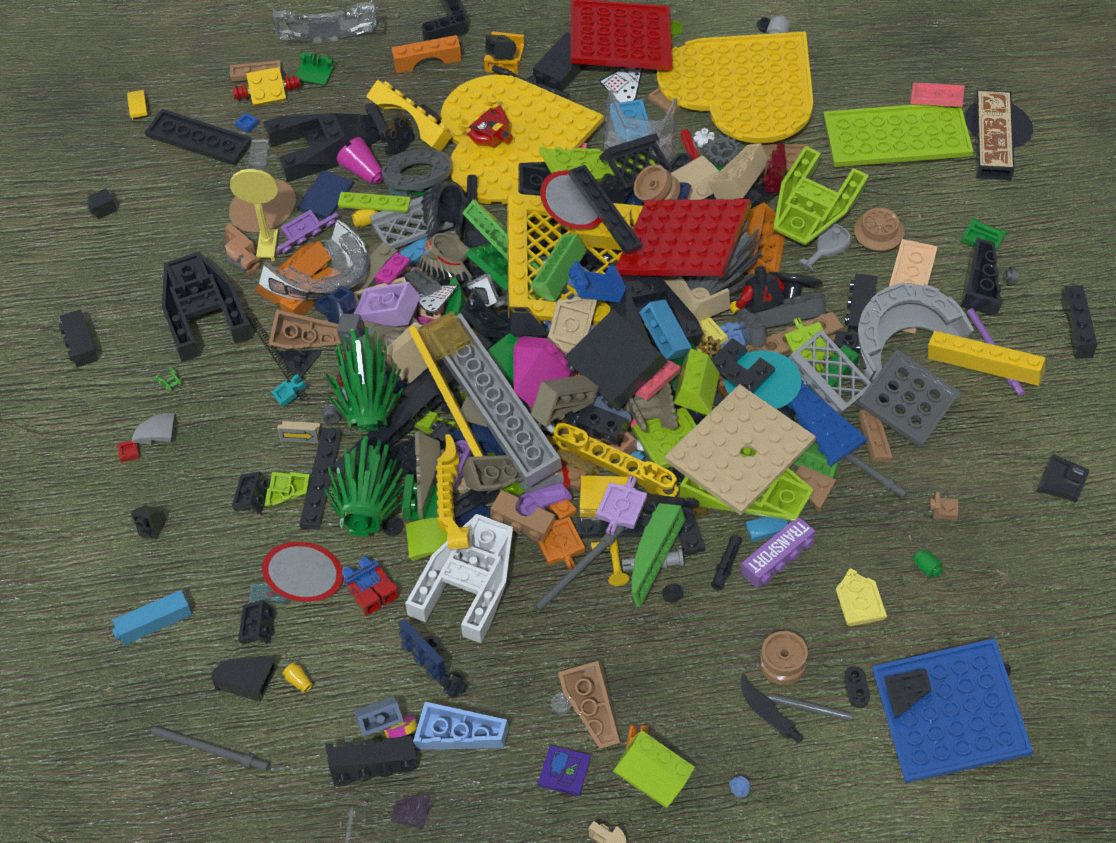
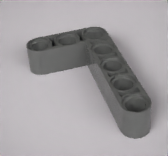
(802, 306)

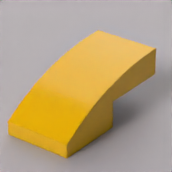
(137, 104)

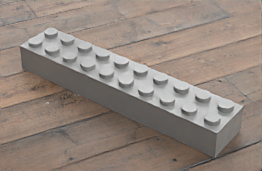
(502, 410)

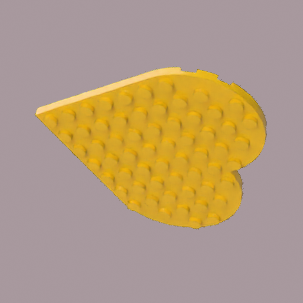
(749, 83)
(535, 121)

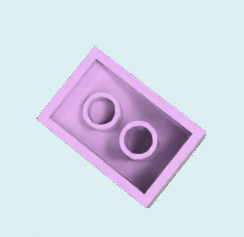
(388, 304)

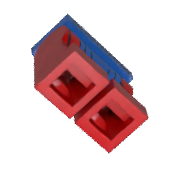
(369, 586)

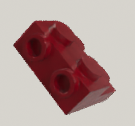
(775, 170)

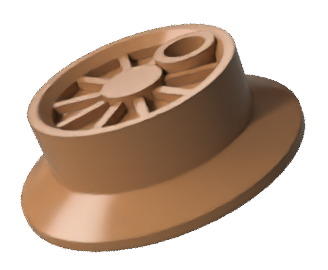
(879, 229)

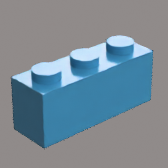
(665, 329)

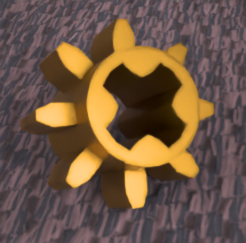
(715, 346)

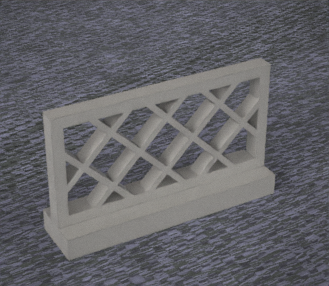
(391, 219)
(816, 379)

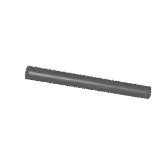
(811, 707)

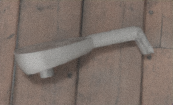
(829, 242)

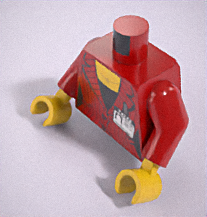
(490, 127)

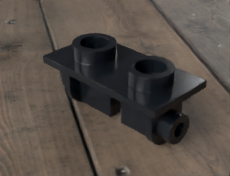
(440, 430)

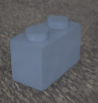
(378, 716)

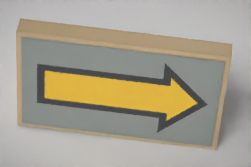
(299, 431)

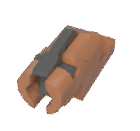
(240, 251)

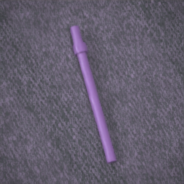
(987, 338)

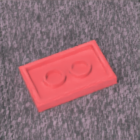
(937, 94)

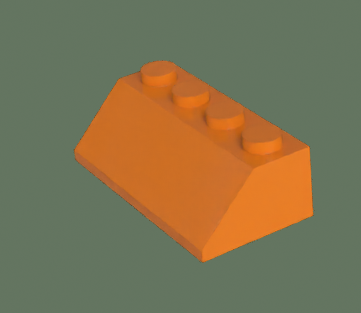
(763, 218)
(306, 260)

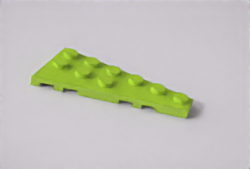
(560, 159)

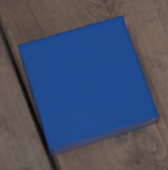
(247, 123)

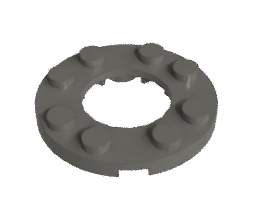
(439, 160)

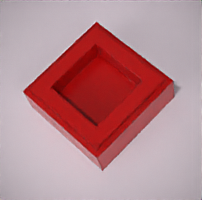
(128, 451)

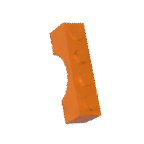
(408, 55)

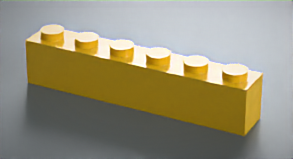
(986, 358)

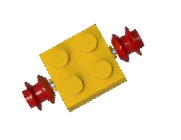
(266, 87)

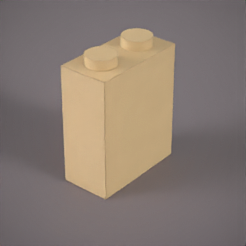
(406, 356)

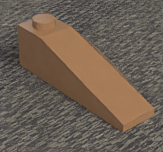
(300, 331)
(591, 700)

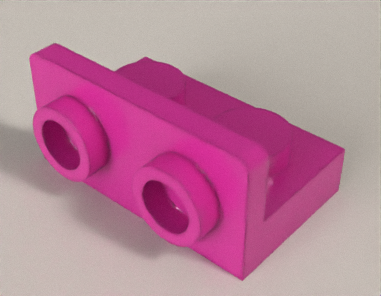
(392, 269)

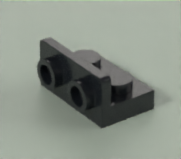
(251, 492)
(256, 622)

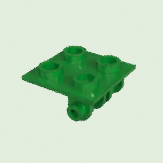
(315, 68)

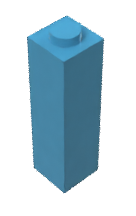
(151, 618)

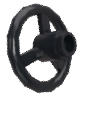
(794, 283)

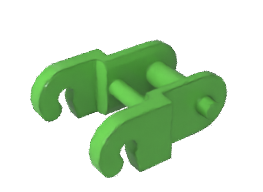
(162, 382)

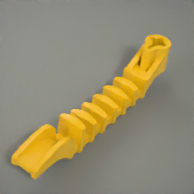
(447, 470)

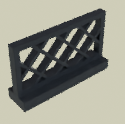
(631, 149)

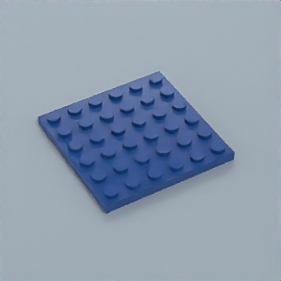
(964, 719)

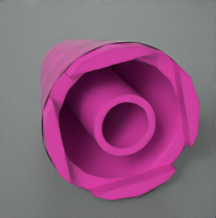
(360, 161)

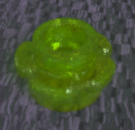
(676, 27)

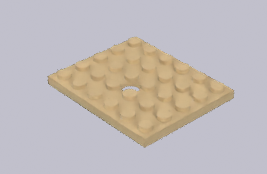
(713, 449)

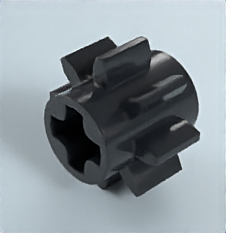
(453, 684)

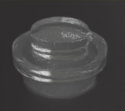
(560, 703)

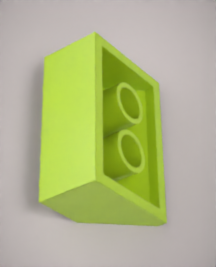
(697, 383)
(653, 769)

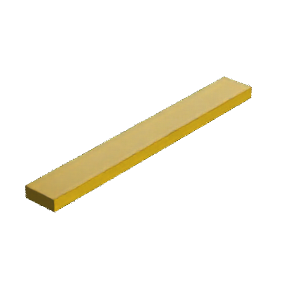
(446, 392)

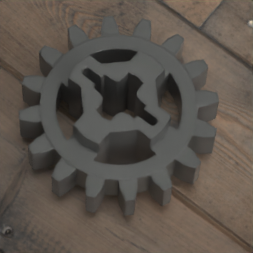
(721, 150)

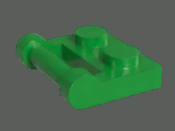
(980, 230)

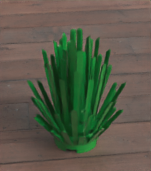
(364, 384)
(363, 495)

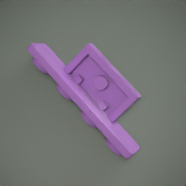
(303, 227)

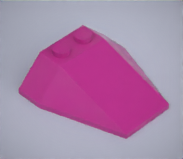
(536, 362)

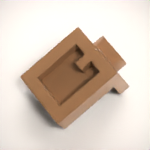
(944, 507)

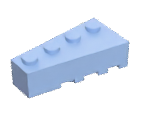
(458, 729)

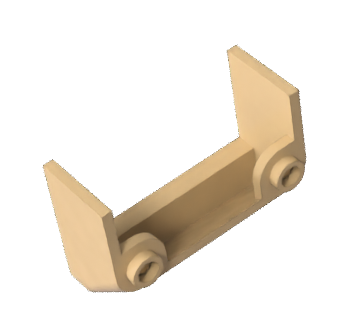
(699, 299)

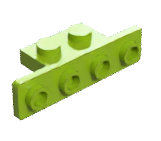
(374, 202)

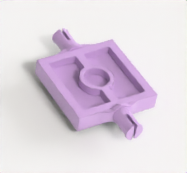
(621, 505)

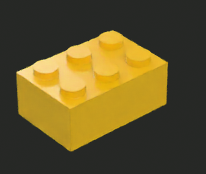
(599, 235)

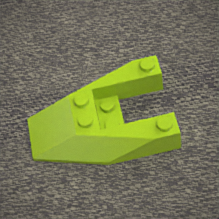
(808, 207)
(781, 500)

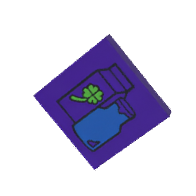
(564, 770)

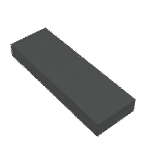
(421, 282)

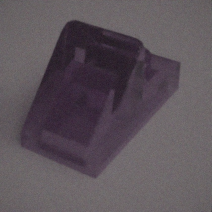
(411, 811)

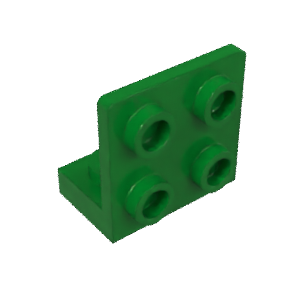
(410, 503)

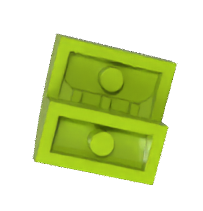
(424, 538)

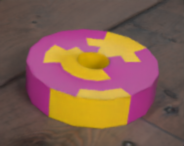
(402, 729)

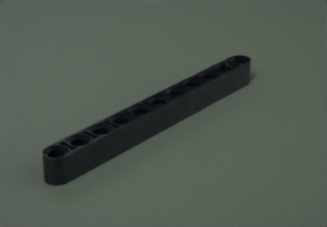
(408, 412)

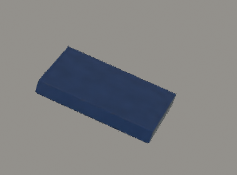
(324, 194)

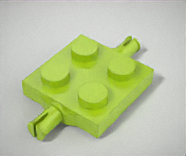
(801, 335)

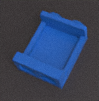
(597, 285)

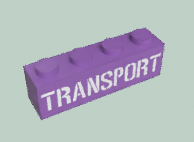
(778, 552)

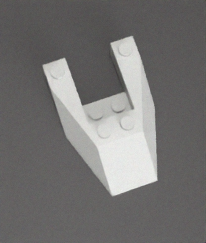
(476, 570)

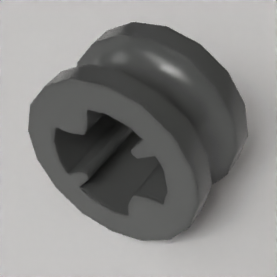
(330, 414)

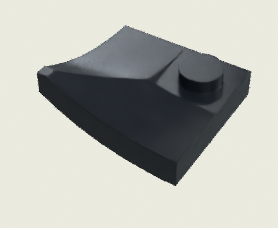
(1063, 479)

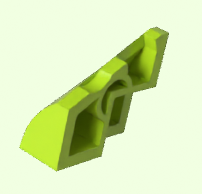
(286, 487)

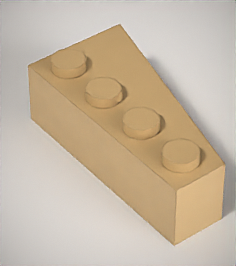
(739, 173)

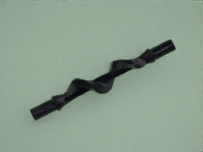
(532, 79)

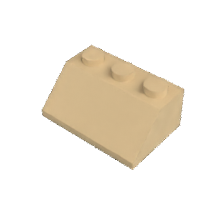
(697, 174)

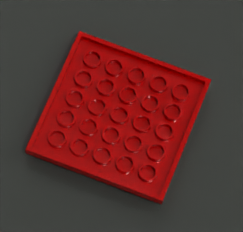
(620, 34)
(685, 237)

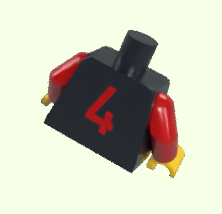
(760, 292)

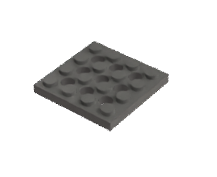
(905, 386)

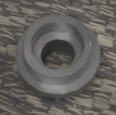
(1011, 275)

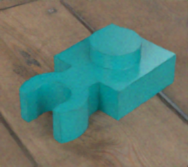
(287, 391)

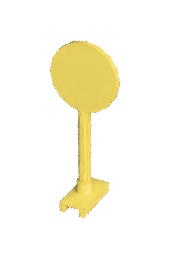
(258, 188)

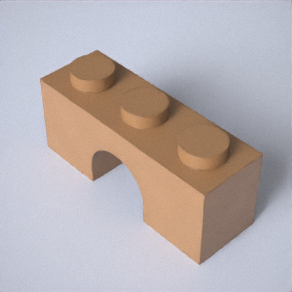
(535, 525)

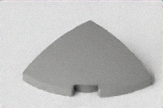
(156, 428)

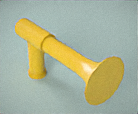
(618, 577)

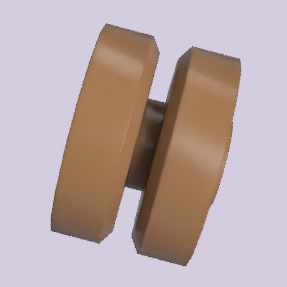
(656, 184)
(783, 658)

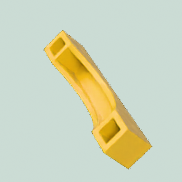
(430, 131)

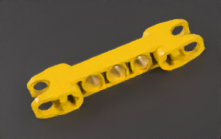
(648, 474)

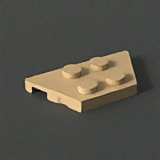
(571, 322)

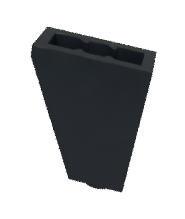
(245, 676)

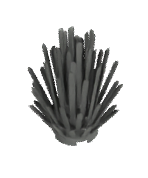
(734, 268)

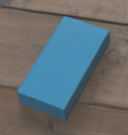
(764, 527)

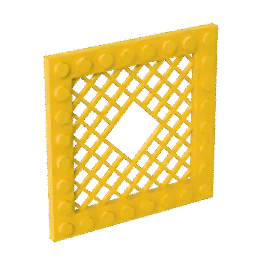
(518, 295)

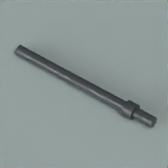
(888, 483)
(606, 541)
(247, 760)

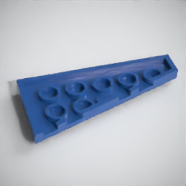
(833, 432)

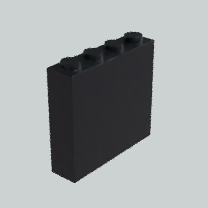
(615, 359)

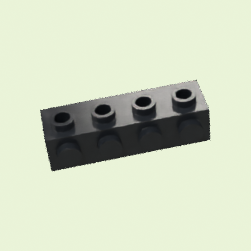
(597, 423)

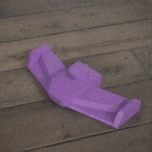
(542, 497)

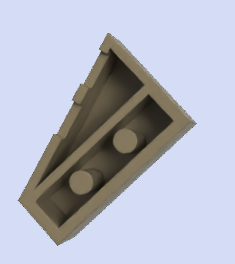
(562, 396)

